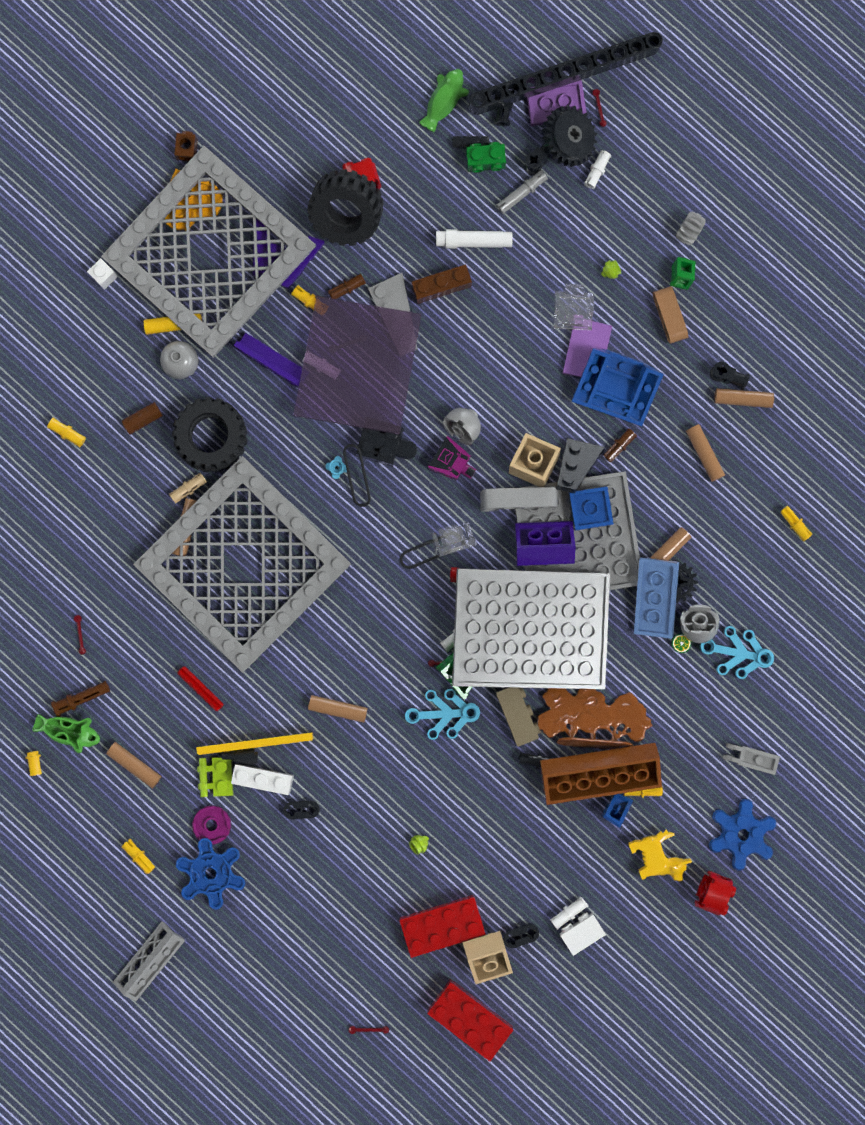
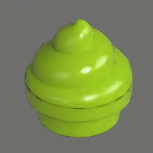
(611, 269)
(419, 844)

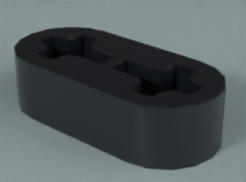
(303, 814)
(519, 931)

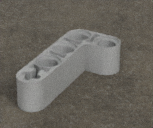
(518, 498)

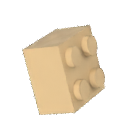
(534, 460)
(487, 957)

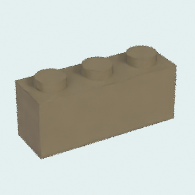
(518, 715)

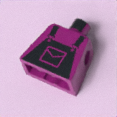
(451, 461)

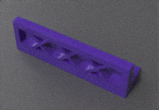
(269, 359)

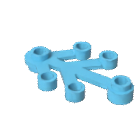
(740, 653)
(445, 713)

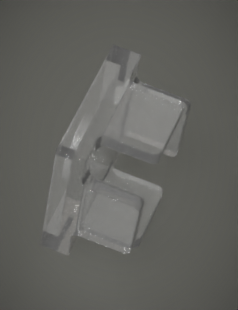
(573, 308)
(453, 539)

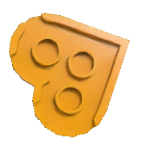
(194, 200)

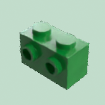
(486, 157)

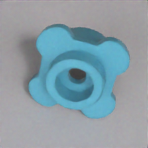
(336, 462)

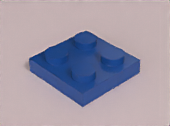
(591, 508)

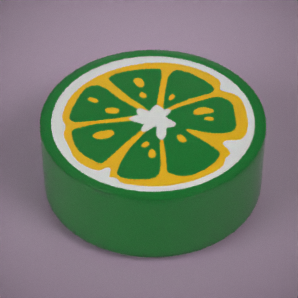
(680, 643)

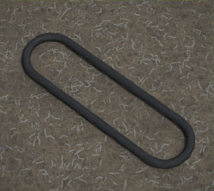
(349, 476)
(414, 548)

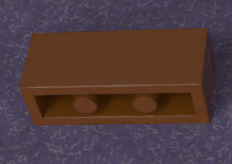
(441, 284)

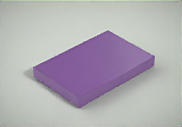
(542, 104)
(581, 346)

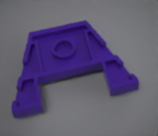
(263, 261)

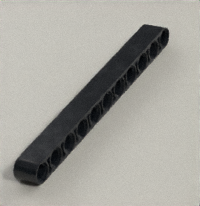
(571, 66)

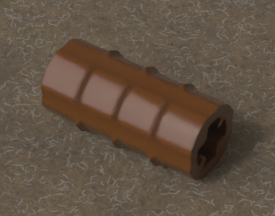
(142, 418)

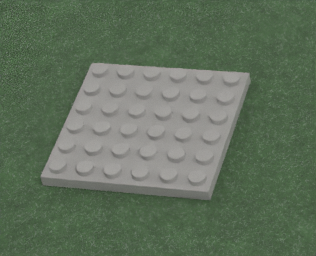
(598, 549)

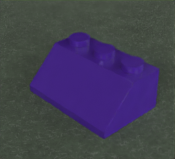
(545, 543)

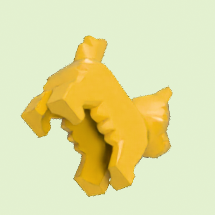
(655, 860)

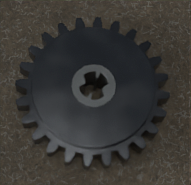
(569, 135)

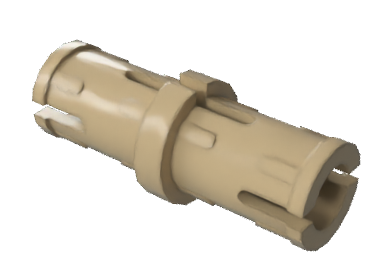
(187, 488)

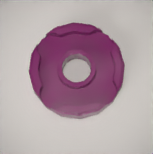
(212, 813)

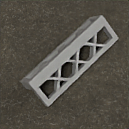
(150, 964)

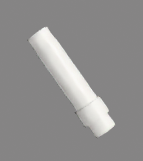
(452, 239)

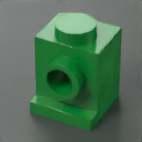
(683, 273)

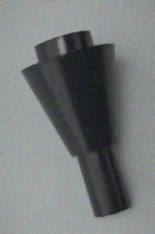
(245, 757)

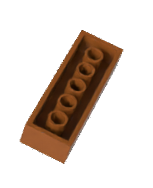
(601, 773)

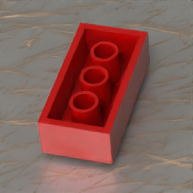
(442, 926)
(470, 1020)

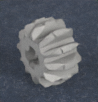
(690, 228)

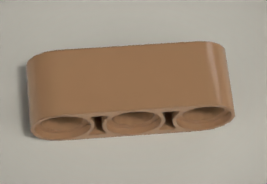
(670, 314)

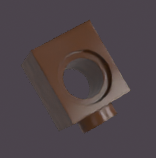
(185, 154)

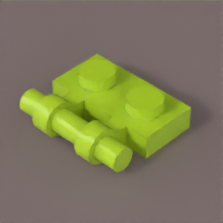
(222, 777)

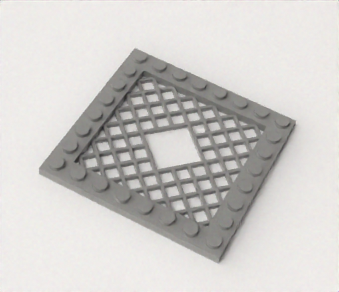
(166, 201)
(241, 655)

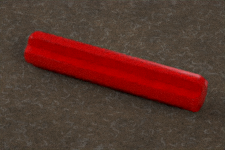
(200, 688)

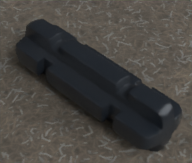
(466, 141)

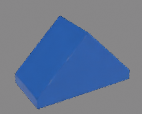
(617, 809)

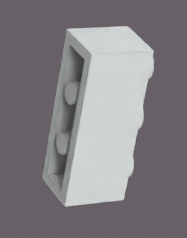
(262, 779)

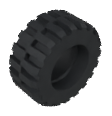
(351, 188)
(191, 417)

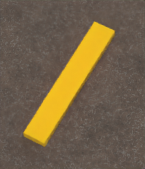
(255, 743)

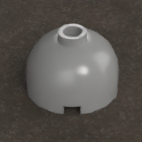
(179, 360)
(464, 424)
(699, 623)

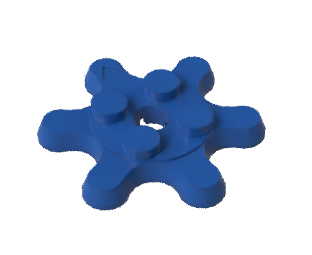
(729, 836)
(201, 883)

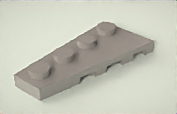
(391, 294)

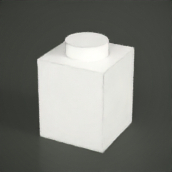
(102, 273)

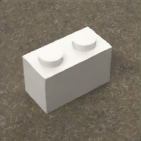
(582, 933)

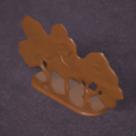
(590, 713)

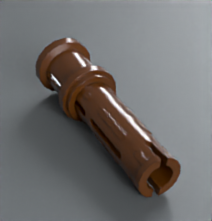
(72, 701)

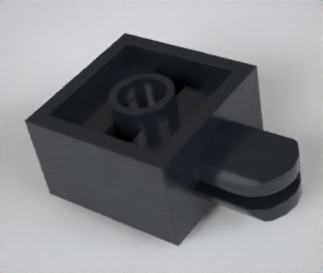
(385, 446)

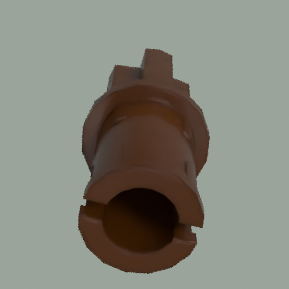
(347, 287)
(620, 445)

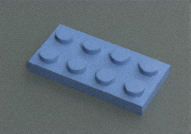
(656, 597)

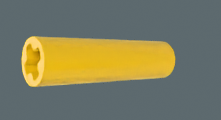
(162, 325)

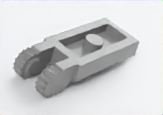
(754, 759)

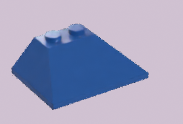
(617, 385)

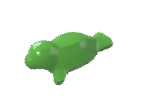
(444, 98)
(68, 731)

